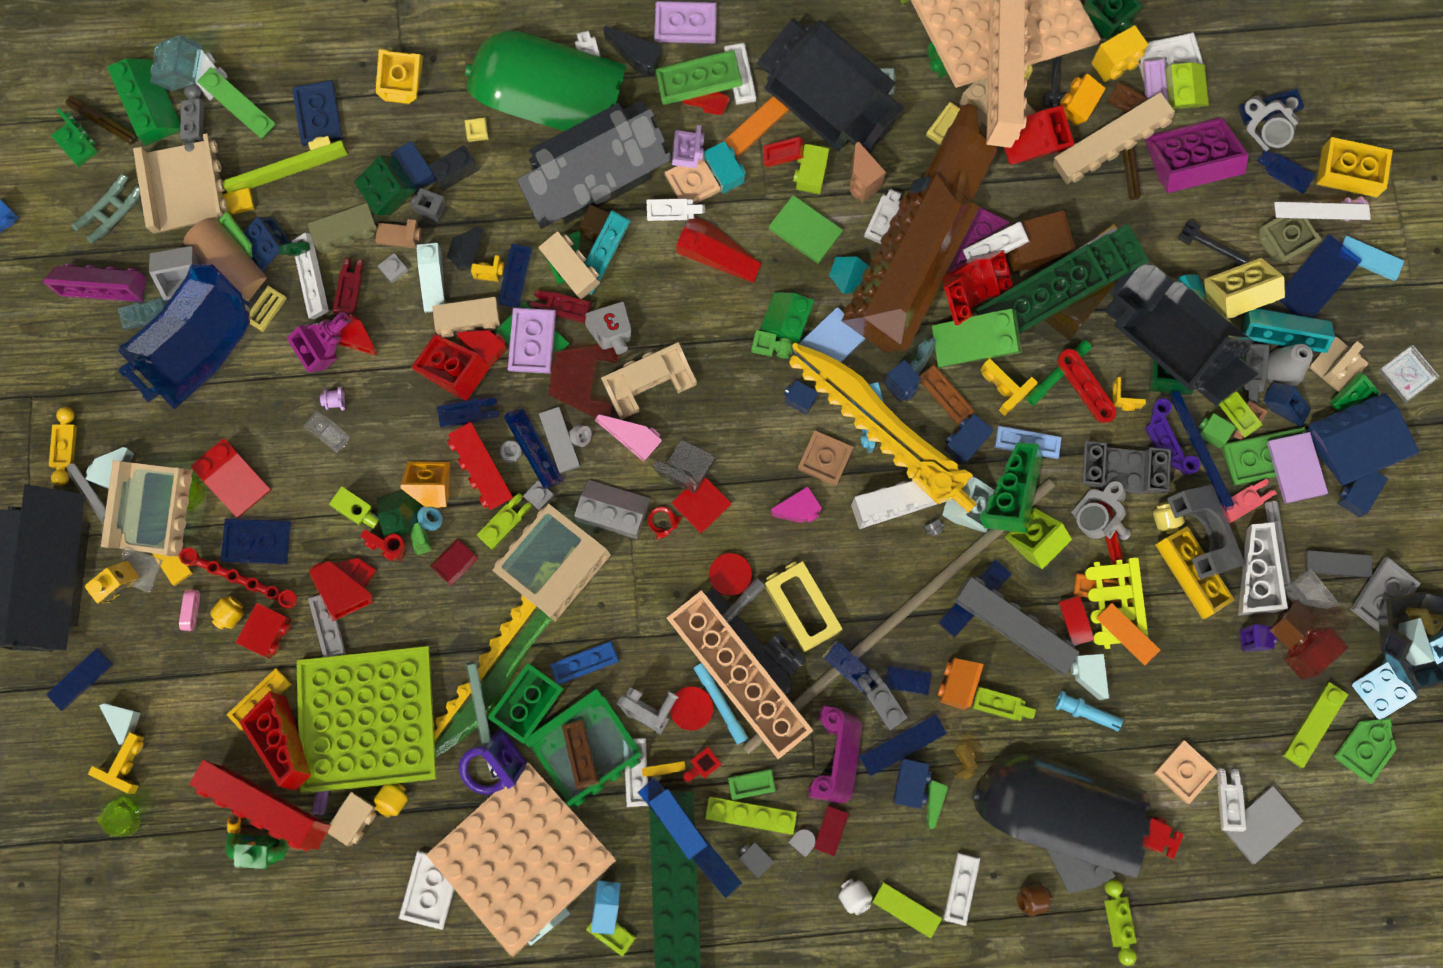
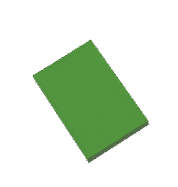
(805, 229)

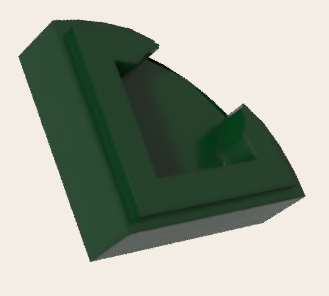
(294, 249)

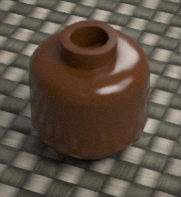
(1034, 899)

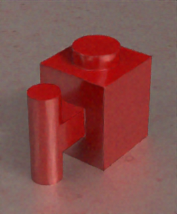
(704, 764)
(1159, 838)

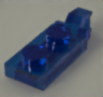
(1286, 171)

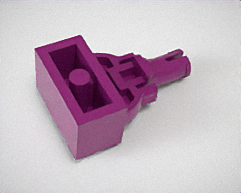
(318, 342)

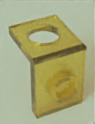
(1427, 619)

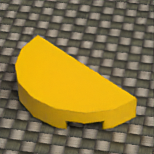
(663, 769)

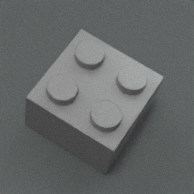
(171, 268)

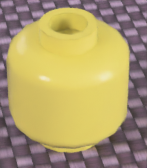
(1165, 519)

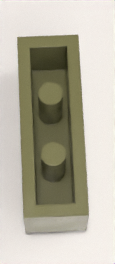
(343, 228)

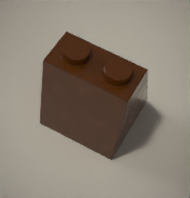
(1049, 242)

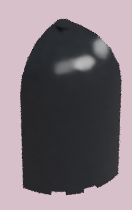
(1066, 810)

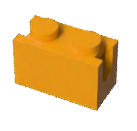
(1081, 99)

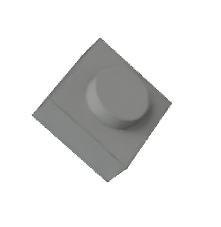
(392, 268)
(538, 496)

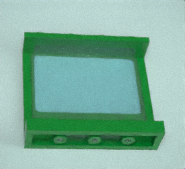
(609, 741)

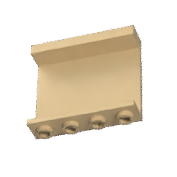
(180, 185)

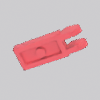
(1247, 501)

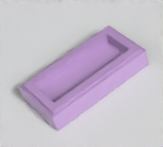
(1155, 78)

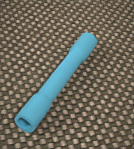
(733, 724)

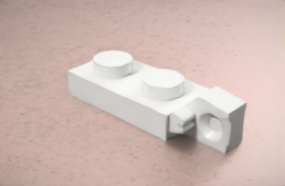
(672, 209)

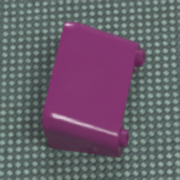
(848, 730)

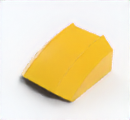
(398, 76)

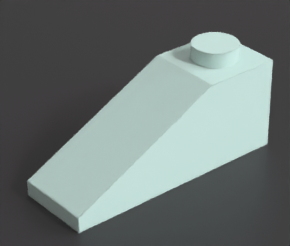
(431, 275)

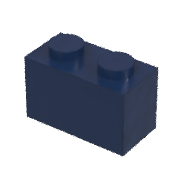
(414, 166)
(902, 382)
(968, 439)
(1362, 493)
(911, 784)

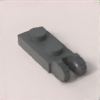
(883, 701)

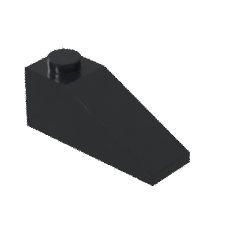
(637, 52)

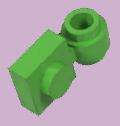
(765, 343)

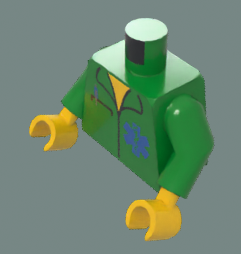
(253, 850)

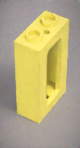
(803, 639)

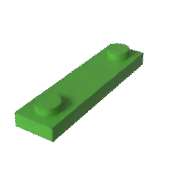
(236, 103)

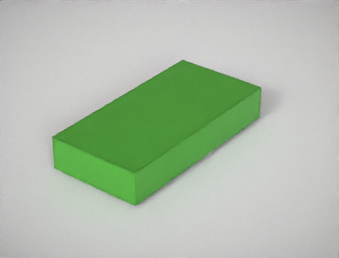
(751, 784)

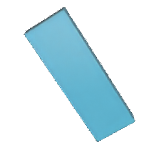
(1374, 259)

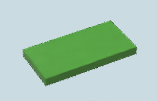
(698, 77)
(1250, 458)

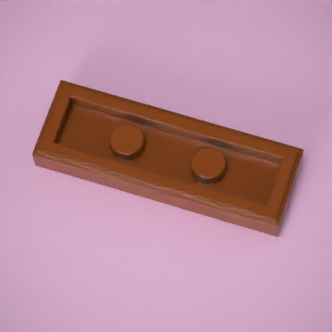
(945, 394)

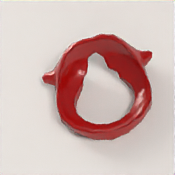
(674, 520)

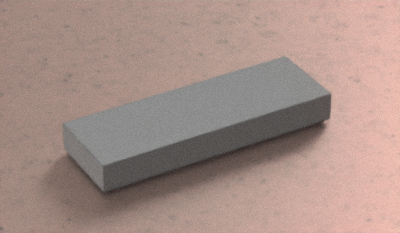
(559, 440)
(86, 489)
(327, 631)

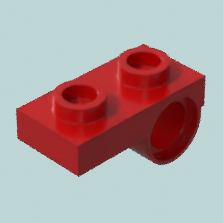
(374, 542)

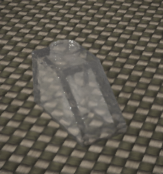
(326, 431)
(1310, 591)

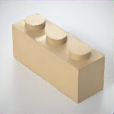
(570, 264)
(466, 316)

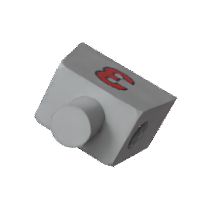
(610, 327)

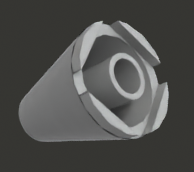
(1289, 364)

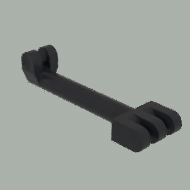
(1054, 96)
(1192, 234)

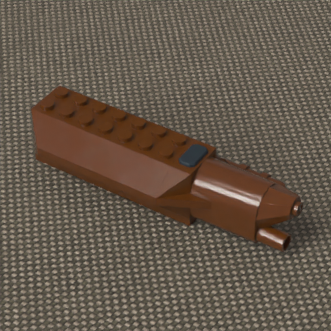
(922, 238)

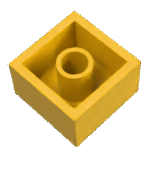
(1120, 54)

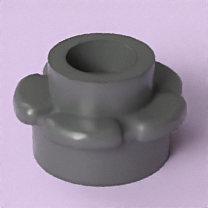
(934, 527)

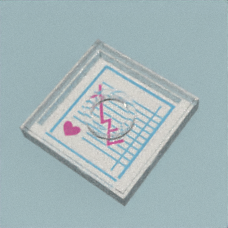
(1408, 373)

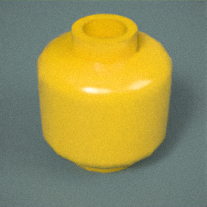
(227, 612)
(390, 799)

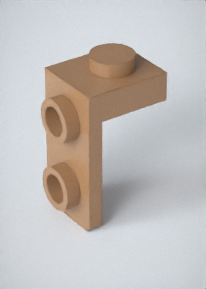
(399, 235)

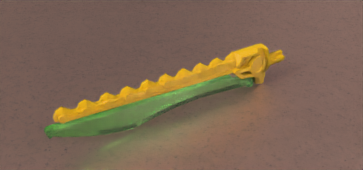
(499, 678)

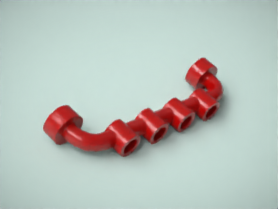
(191, 557)

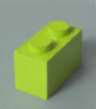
(812, 169)

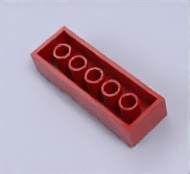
(259, 806)

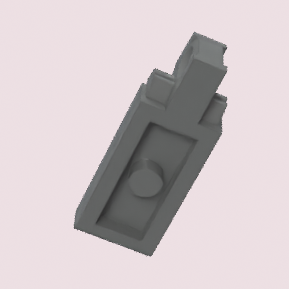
(1258, 359)

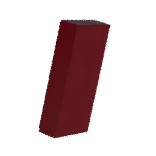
(831, 831)

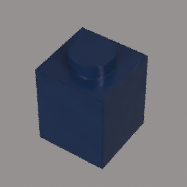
(800, 397)

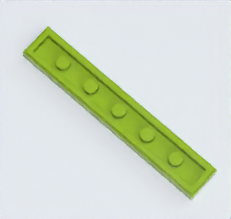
(286, 167)

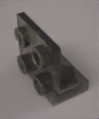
(686, 466)

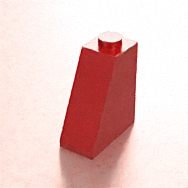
(338, 591)

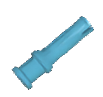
(1079, 708)

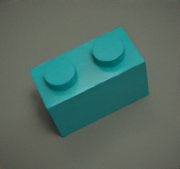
(724, 167)

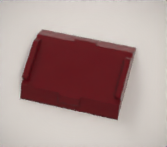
(454, 562)

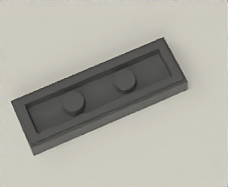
(1339, 564)

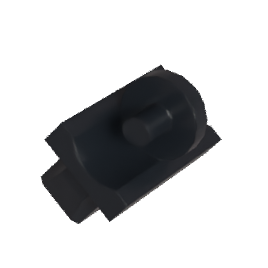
(784, 653)

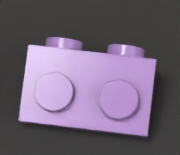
(687, 148)

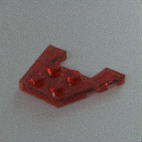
(573, 378)

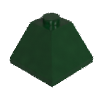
(397, 513)

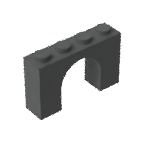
(1206, 507)

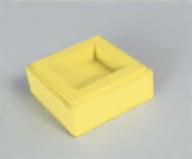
(476, 129)

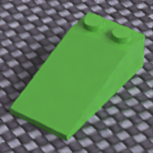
(977, 338)

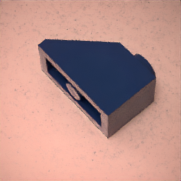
(1287, 403)

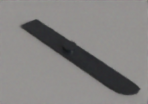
(774, 670)

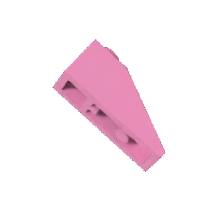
(633, 436)

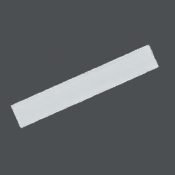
(1322, 210)

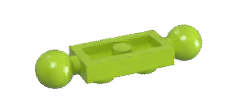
(1120, 922)

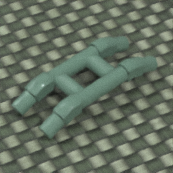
(95, 211)

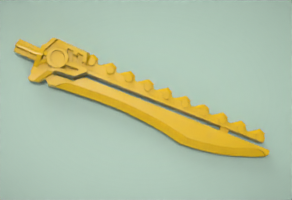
(928, 476)

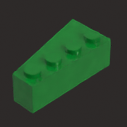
(1013, 498)

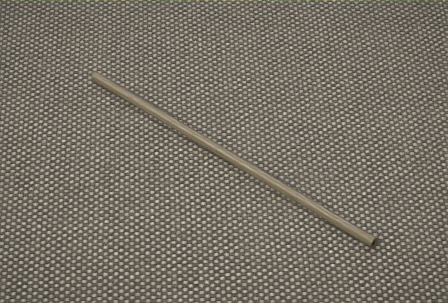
(901, 613)

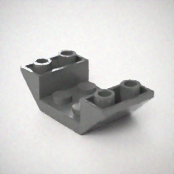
(1136, 470)

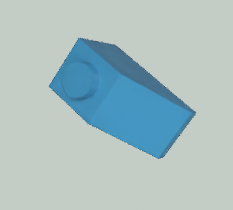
(605, 907)

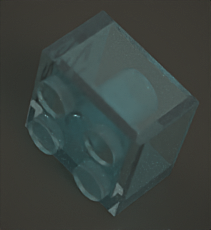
(175, 63)

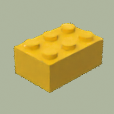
(1354, 167)

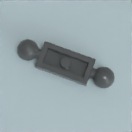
(192, 117)

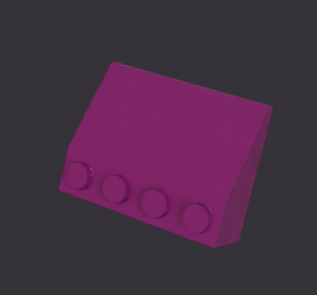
(1196, 155)

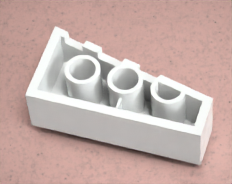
(889, 503)
(1262, 577)

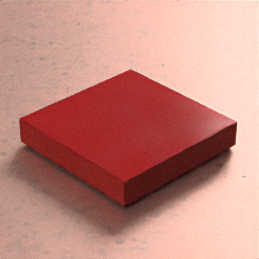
(703, 506)

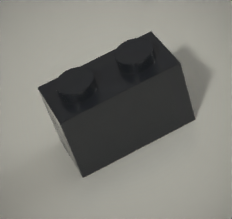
(453, 167)

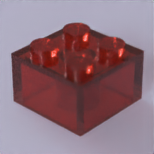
(1315, 653)

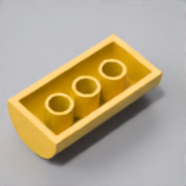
(1207, 594)

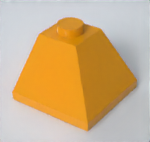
(427, 482)

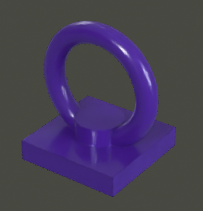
(502, 758)

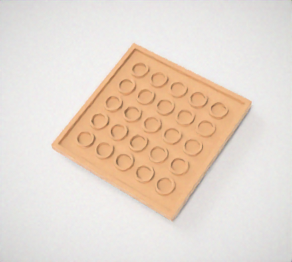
(520, 859)

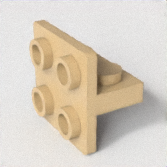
(1339, 364)

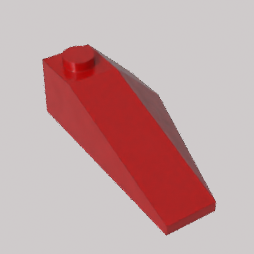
(711, 247)

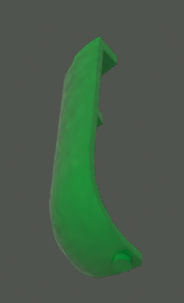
(542, 79)

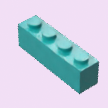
(1288, 329)

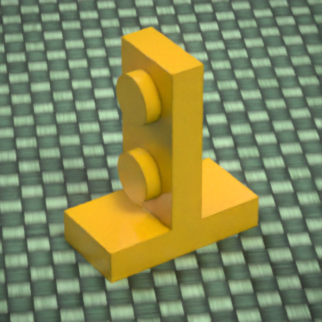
(1006, 386)
(121, 765)

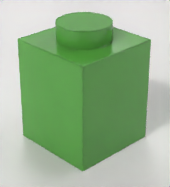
(1215, 430)

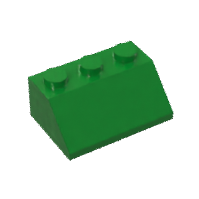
(525, 703)

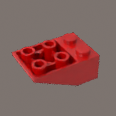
(1043, 135)

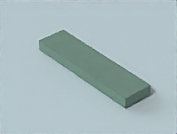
(478, 703)

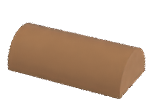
(217, 247)

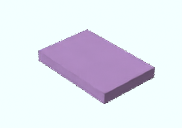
(685, 22)
(531, 340)
(1297, 468)

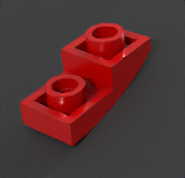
(711, 103)
(1076, 620)

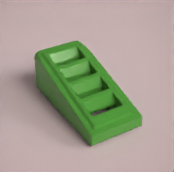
(420, 539)
(935, 800)

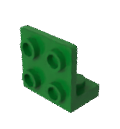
(74, 140)

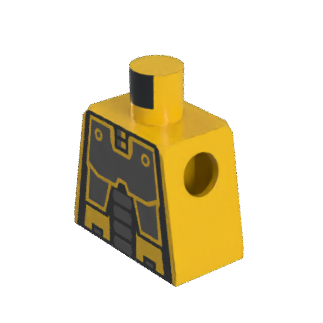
(108, 585)

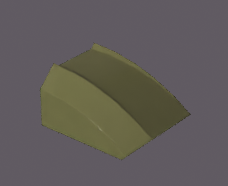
(1288, 238)

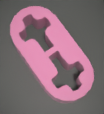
(189, 610)

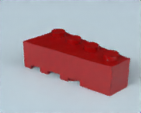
(479, 465)
(277, 740)

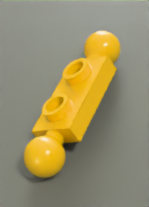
(62, 446)

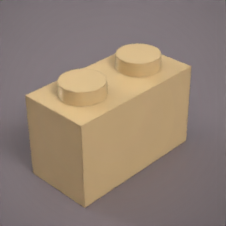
(351, 819)

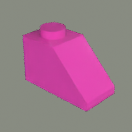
(798, 508)

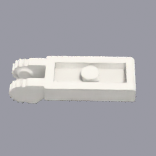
(1231, 802)

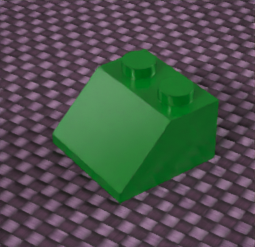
(787, 316)

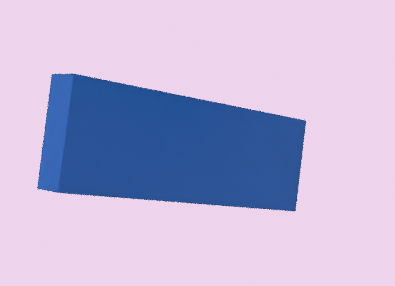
(584, 663)
(678, 824)

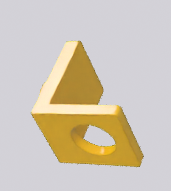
(1127, 404)

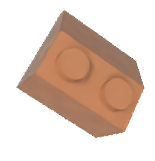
(866, 174)

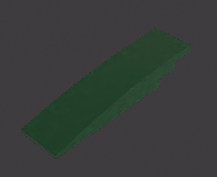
(1071, 279)

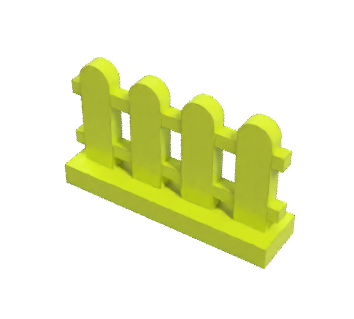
(1133, 591)

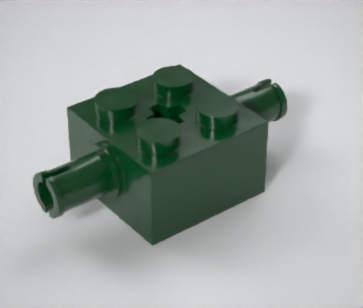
(1112, 16)

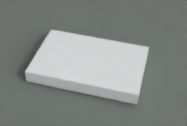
(1174, 51)
(427, 894)

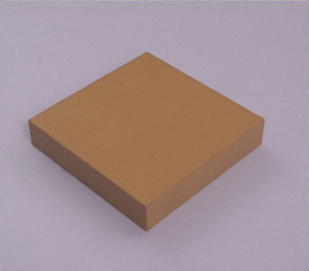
(825, 458)

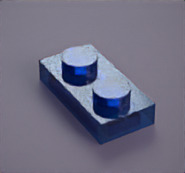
(908, 680)

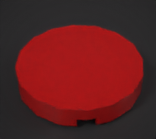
(730, 574)
(692, 709)

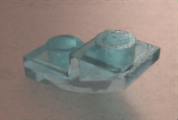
(140, 315)
(924, 352)

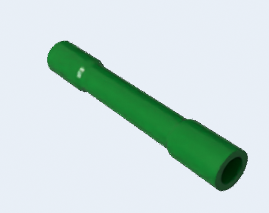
(1042, 388)

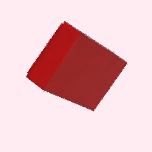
(783, 151)

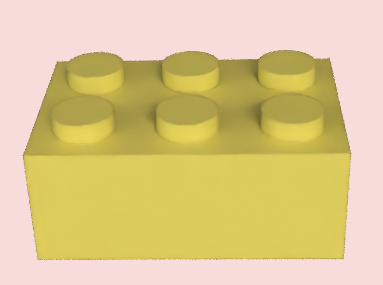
(1244, 288)

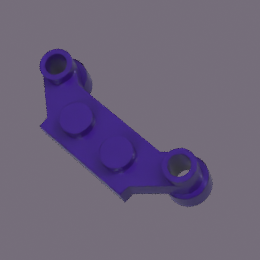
(1163, 438)

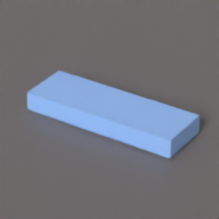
(1008, 437)

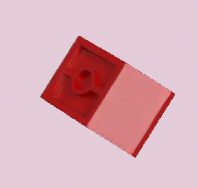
(976, 281)

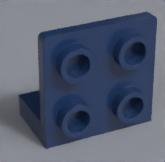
(266, 238)

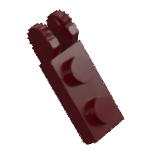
(348, 288)
(565, 306)

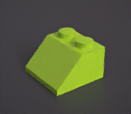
(1186, 85)
(1043, 538)

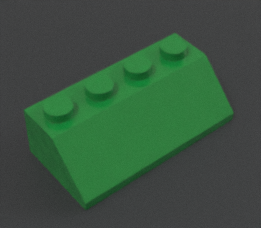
(144, 101)

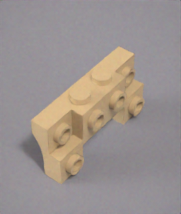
(645, 374)

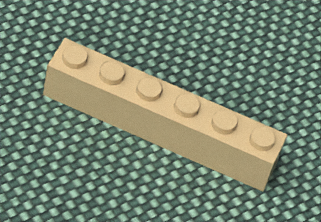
(1113, 138)

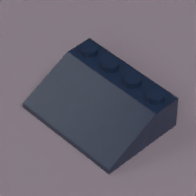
(1363, 439)

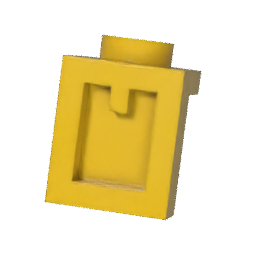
(485, 271)

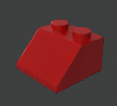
(264, 631)

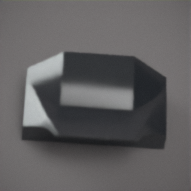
(464, 248)

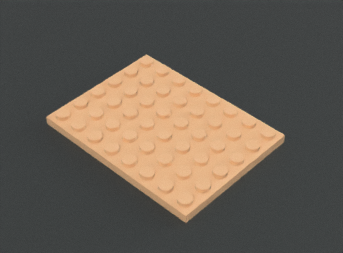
(962, 33)

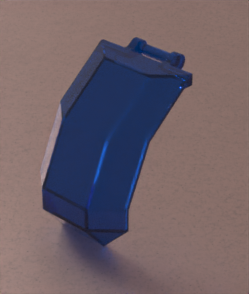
(187, 337)

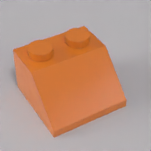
(960, 683)

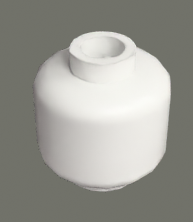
(855, 897)

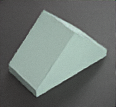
(1420, 649)
(120, 721)

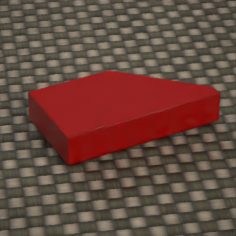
(357, 570)

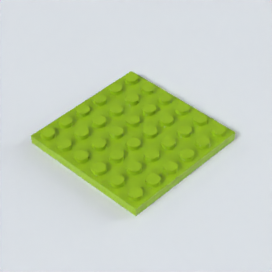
(366, 719)

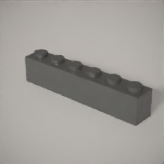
(1015, 625)

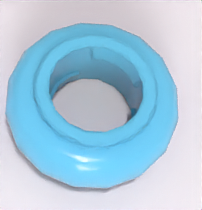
(427, 524)

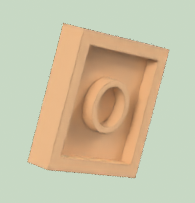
(692, 182)
(1185, 772)

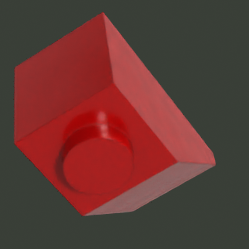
(356, 337)
(484, 343)

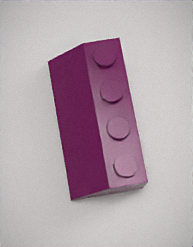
(97, 283)

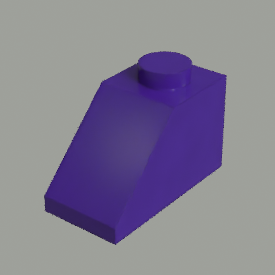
(1257, 638)

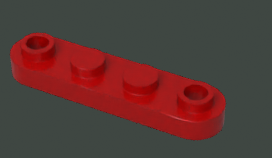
(1086, 386)

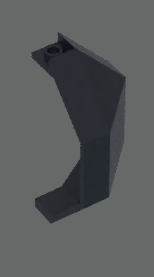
(1396, 645)

